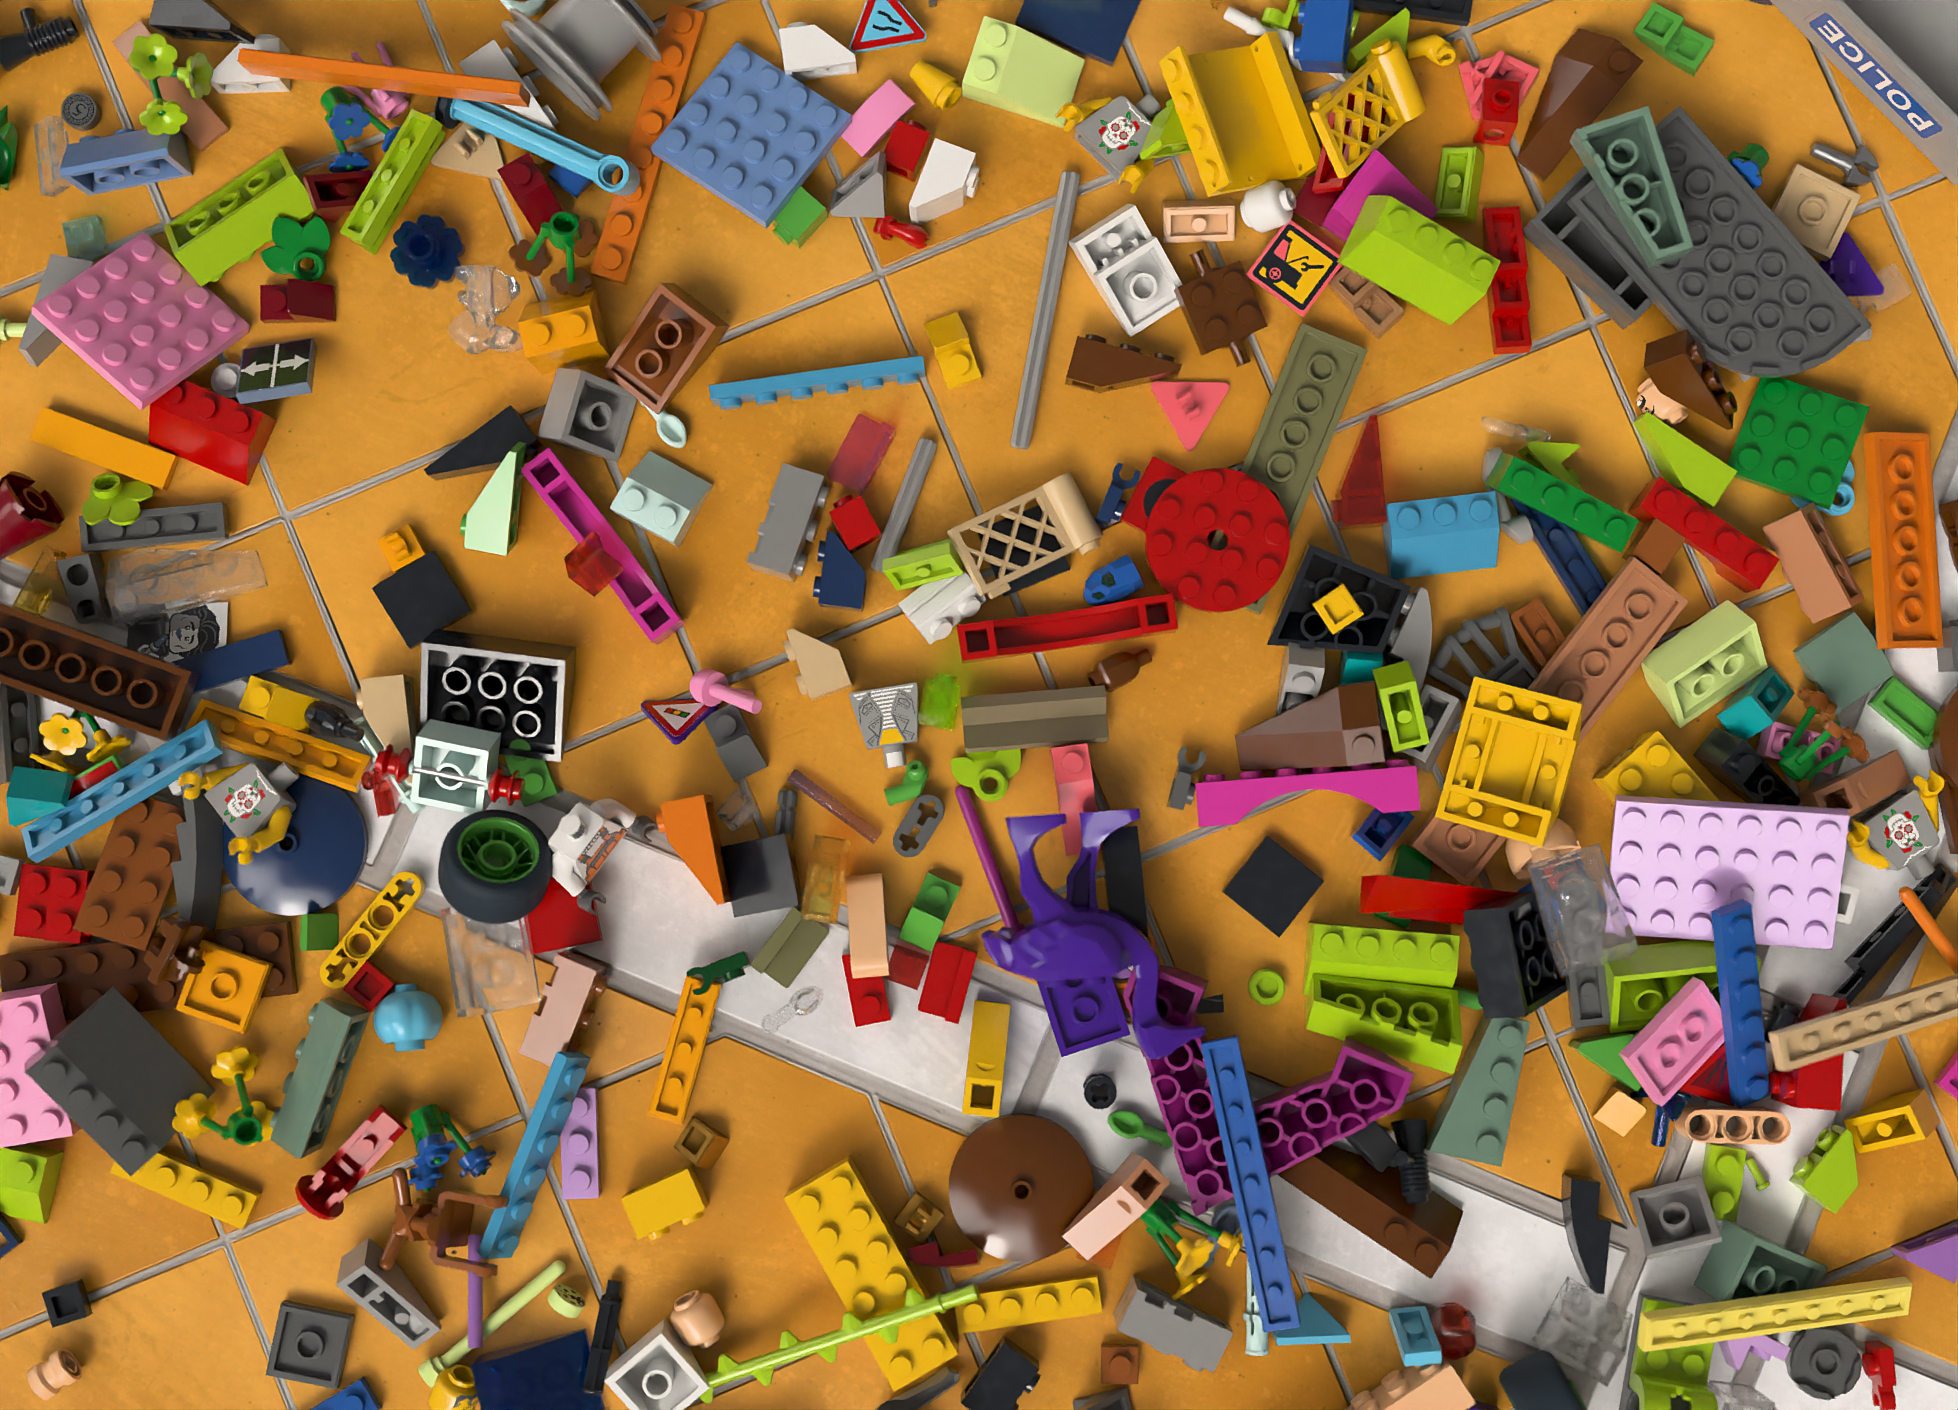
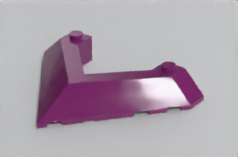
(1290, 1122)

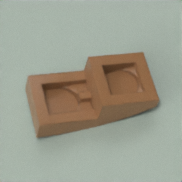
(1366, 301)

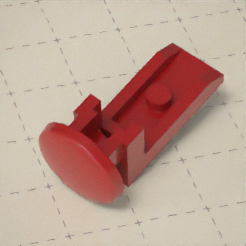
(324, 1192)

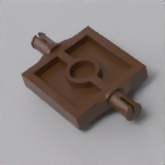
(1220, 307)

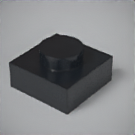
(67, 1303)

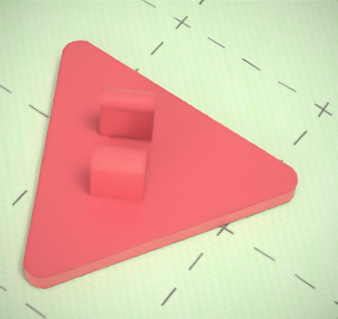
(1189, 406)

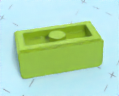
(1459, 184)

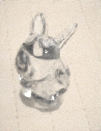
(484, 297)

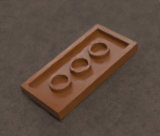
(133, 875)

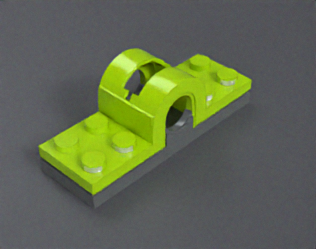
(1669, 1376)

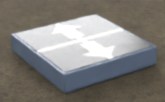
(276, 371)

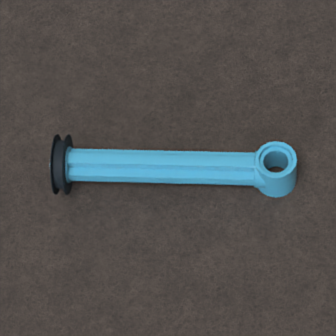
(540, 142)

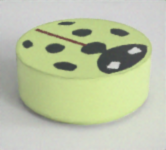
(566, 1301)

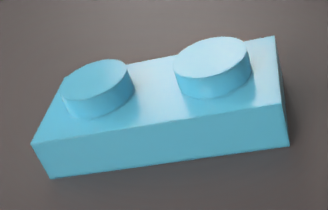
(1415, 1336)

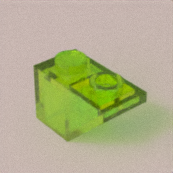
(940, 702)

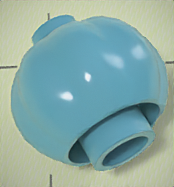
(407, 1018)

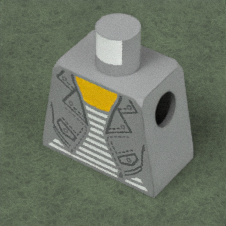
(888, 719)

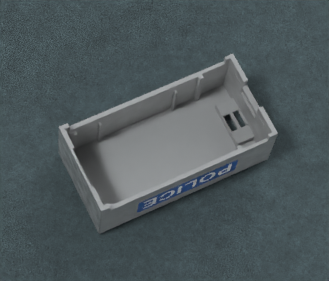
(1898, 58)

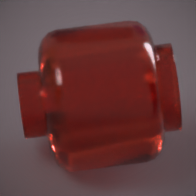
(1454, 1330)

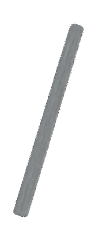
(1045, 310)

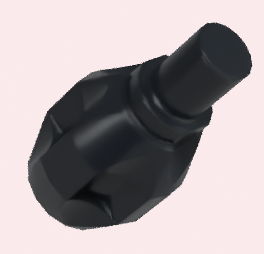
(331, 721)

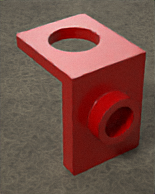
(1498, 111)

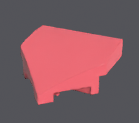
(1495, 67)

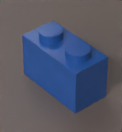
(1324, 35)

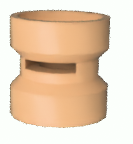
(59, 1370)

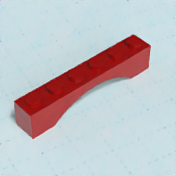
(1067, 629)

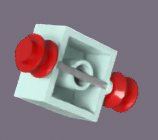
(453, 768)

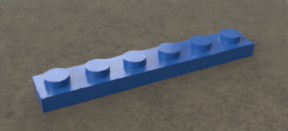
(1740, 1002)

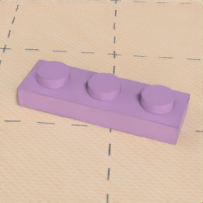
(581, 1148)

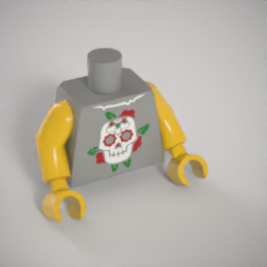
(1114, 134)
(249, 802)
(1900, 829)

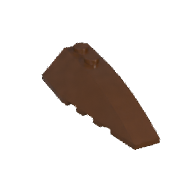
(1375, 1206)

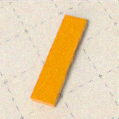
(104, 448)
(684, 1051)

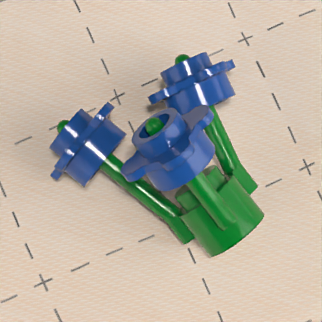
(434, 1149)

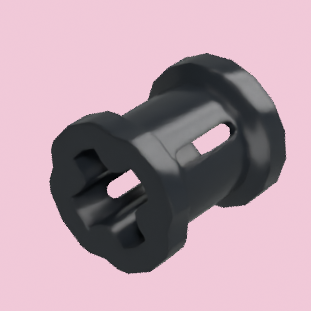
(1099, 1102)

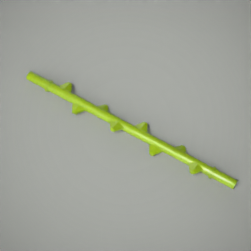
(826, 1345)

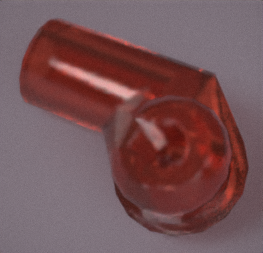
(382, 792)

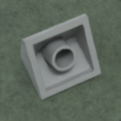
(1675, 1217)

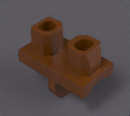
(179, 953)

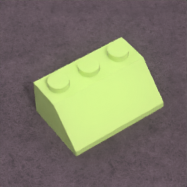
(1705, 662)

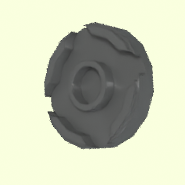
(1823, 1362)

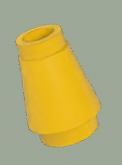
(937, 85)

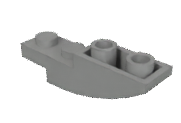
(1412, 639)

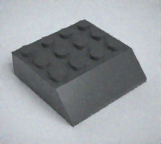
(1584, 258)

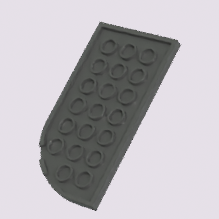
(1746, 281)

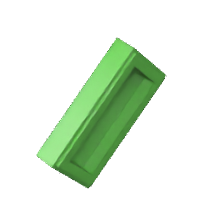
(1905, 711)

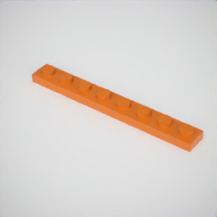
(656, 112)

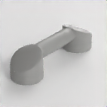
(1516, 527)

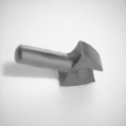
(1847, 163)

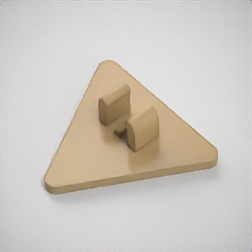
(470, 152)

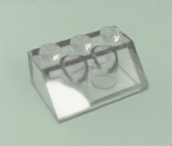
(489, 964)

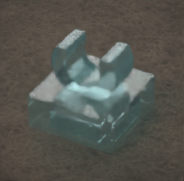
(85, 237)

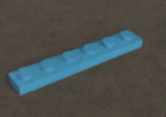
(801, 385)
(122, 790)
(534, 1154)

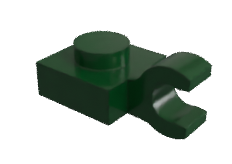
(728, 968)

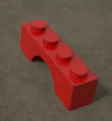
(1729, 550)

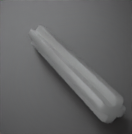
(904, 502)

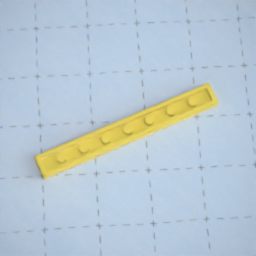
(1774, 1313)

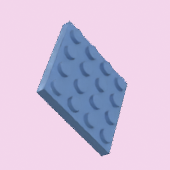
(751, 134)

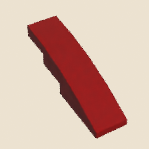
(1508, 290)

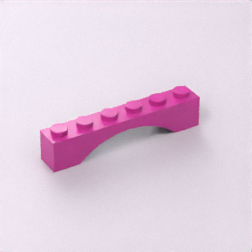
(581, 518)
(1230, 801)

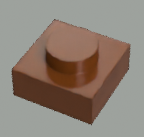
(1119, 1363)

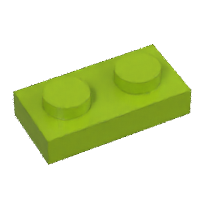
(1723, 1179)

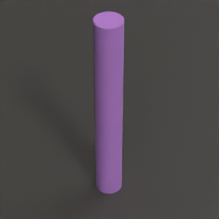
(475, 1296)

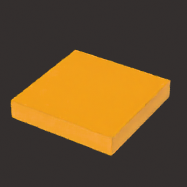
(226, 987)

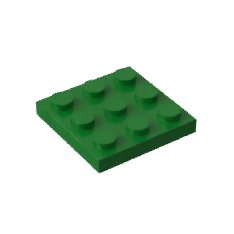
(1797, 440)

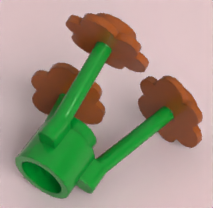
(565, 234)

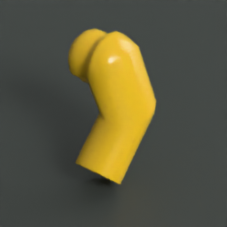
(1433, 48)

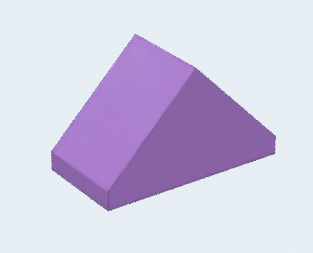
(1933, 1252)

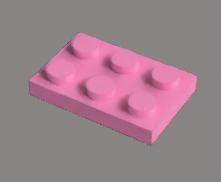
(1676, 1042)

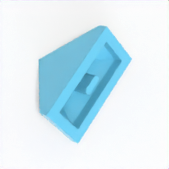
(1316, 1326)

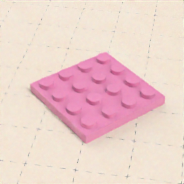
(140, 320)

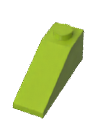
(1684, 462)

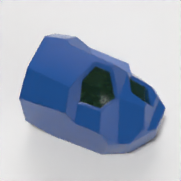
(1112, 582)

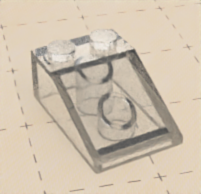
(1581, 910)

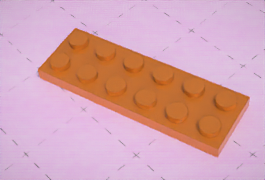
(1903, 540)

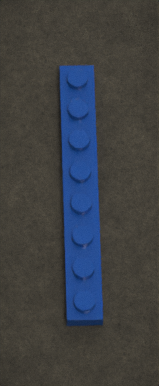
(1251, 1183)

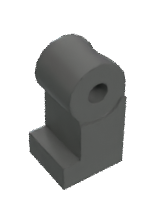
(85, 587)

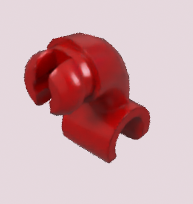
(910, 233)

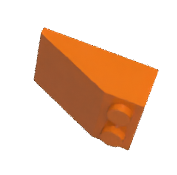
(695, 836)

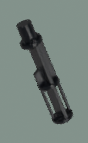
(603, 1339)

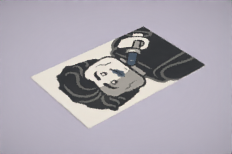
(182, 632)

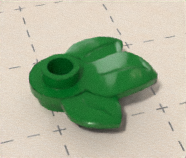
(294, 244)

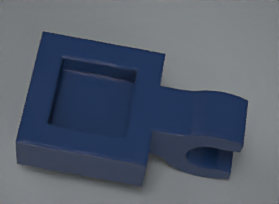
(1112, 504)

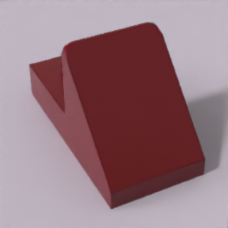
(335, 192)
(297, 302)

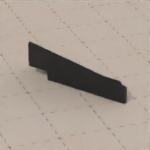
(1893, 941)

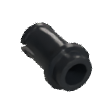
(1784, 1016)

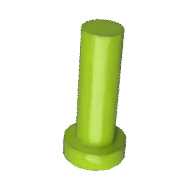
(1757, 1175)

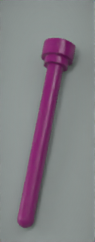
(987, 858)

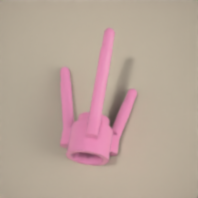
(384, 102)

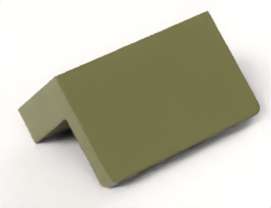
(790, 948)

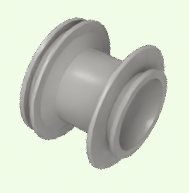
(582, 44)

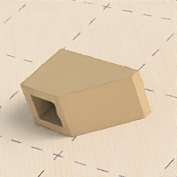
(820, 665)

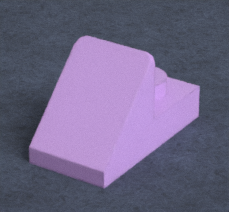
(1762, 1346)

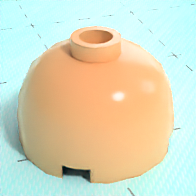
(1521, 854)

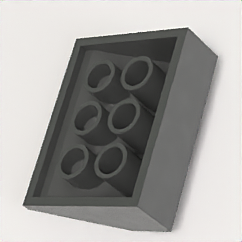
(117, 1079)

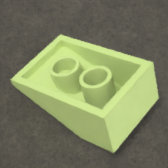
(1020, 72)

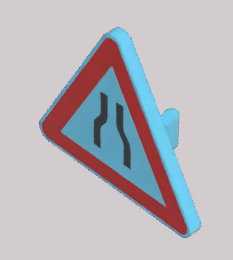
(885, 26)

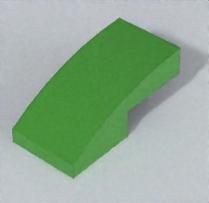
(1672, 40)

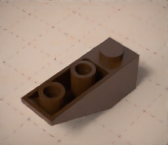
(1109, 368)
(1684, 375)

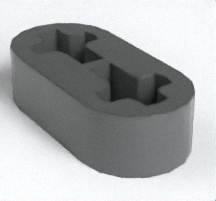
(910, 821)

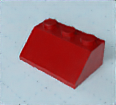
(210, 430)

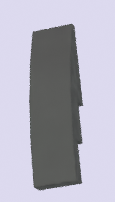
(201, 864)

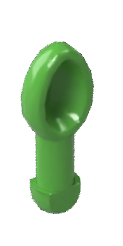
(1131, 1125)

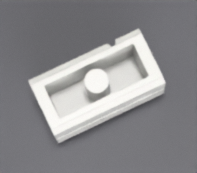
(942, 605)

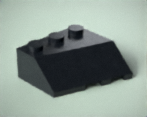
(1319, 574)
(1511, 956)

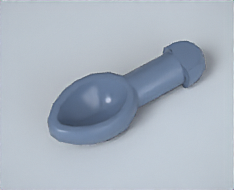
(1225, 1219)

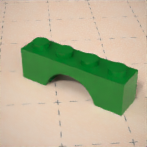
(1561, 502)

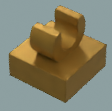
(919, 1217)

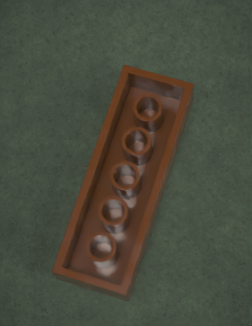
(93, 673)

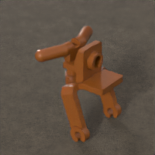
(440, 1222)

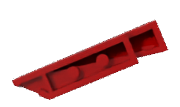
(1422, 898)

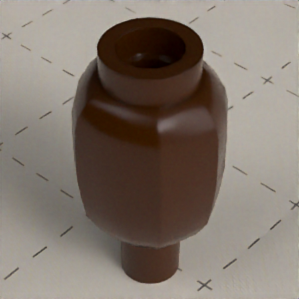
(1118, 669)

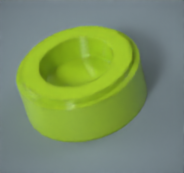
(1266, 987)

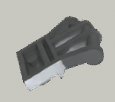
(1510, 670)

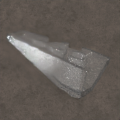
(169, 581)

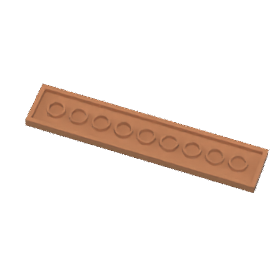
(1585, 670)

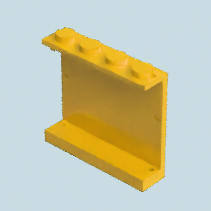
(1242, 115)

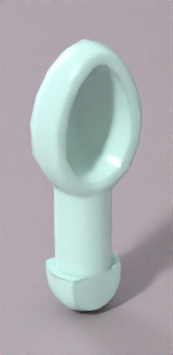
(669, 428)

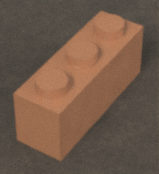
(1812, 563)

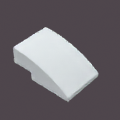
(1128, 269)

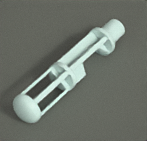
(375, 746)

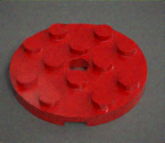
(1247, 517)

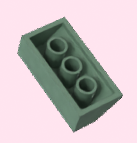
(318, 1077)

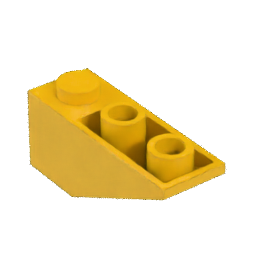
(986, 1059)

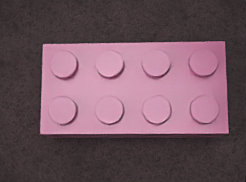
(26, 1025)

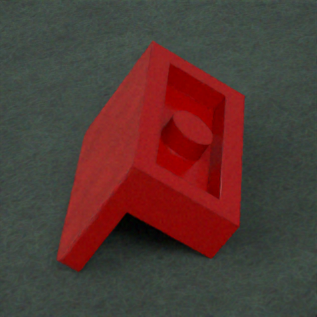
(947, 981)

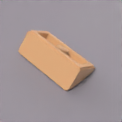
(1198, 220)

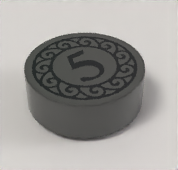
(81, 111)

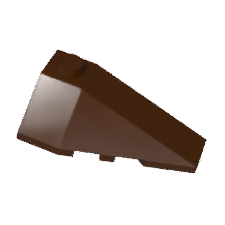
(1577, 90)
(1321, 732)

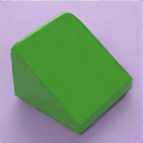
(319, 931)

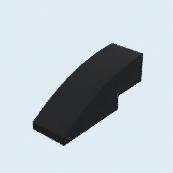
(1125, 877)
(1585, 1229)

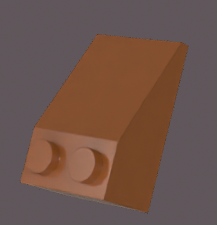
(665, 346)

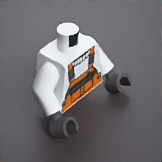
(587, 840)

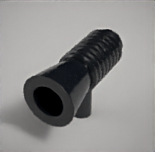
(35, 39)
(1411, 1139)

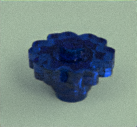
(427, 251)

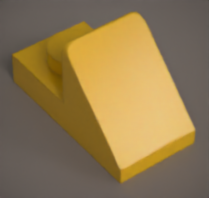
(953, 351)
(276, 703)

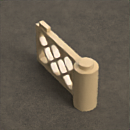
(1068, 521)

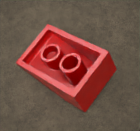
(1817, 1083)

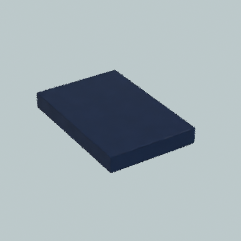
(1083, 26)

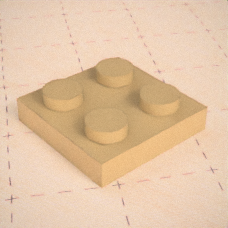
(1815, 210)

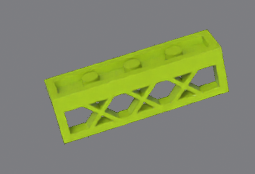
(393, 181)

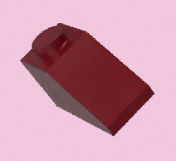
(530, 191)

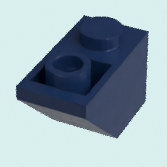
(842, 578)

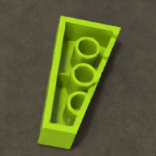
(1393, 1017)

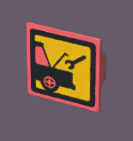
(1295, 267)

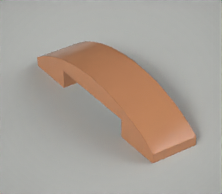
(203, 123)

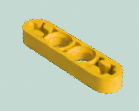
(369, 926)

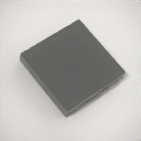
(310, 1344)

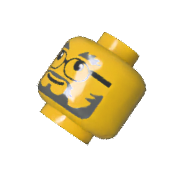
(454, 1390)

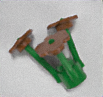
(1799, 761)

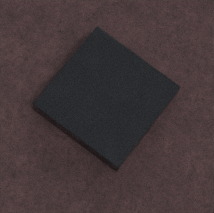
(1020, 557)
(422, 599)
(762, 875)
(1272, 886)

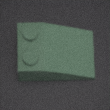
(1754, 1266)

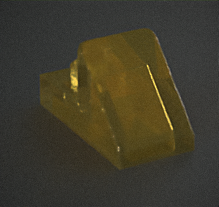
(42, 581)

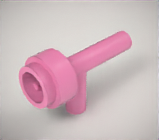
(712, 687)

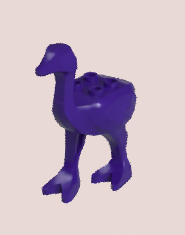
(1077, 938)

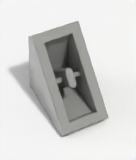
(863, 191)

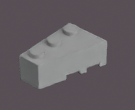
(789, 523)
(1171, 1325)

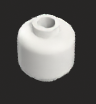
(1268, 206)

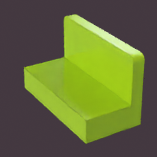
(923, 565)

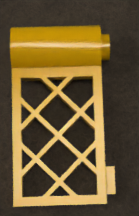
(1393, 90)

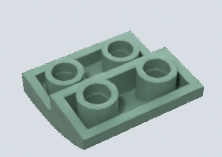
(1844, 661)

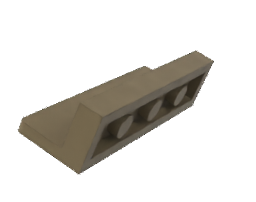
(1034, 719)

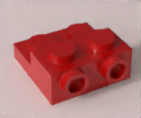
(51, 902)

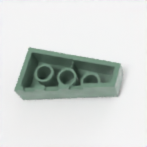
(1635, 180)
(1482, 1094)

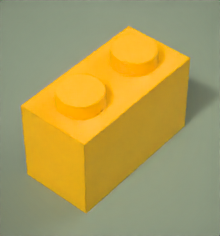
(665, 1202)

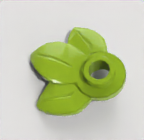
(115, 500)
(978, 766)

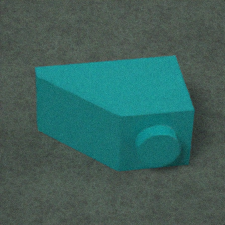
(1756, 705)

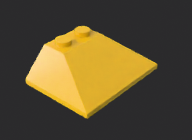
(1511, 761)

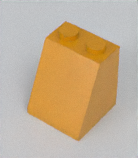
(564, 332)

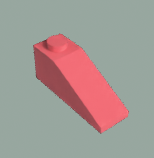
(1073, 790)

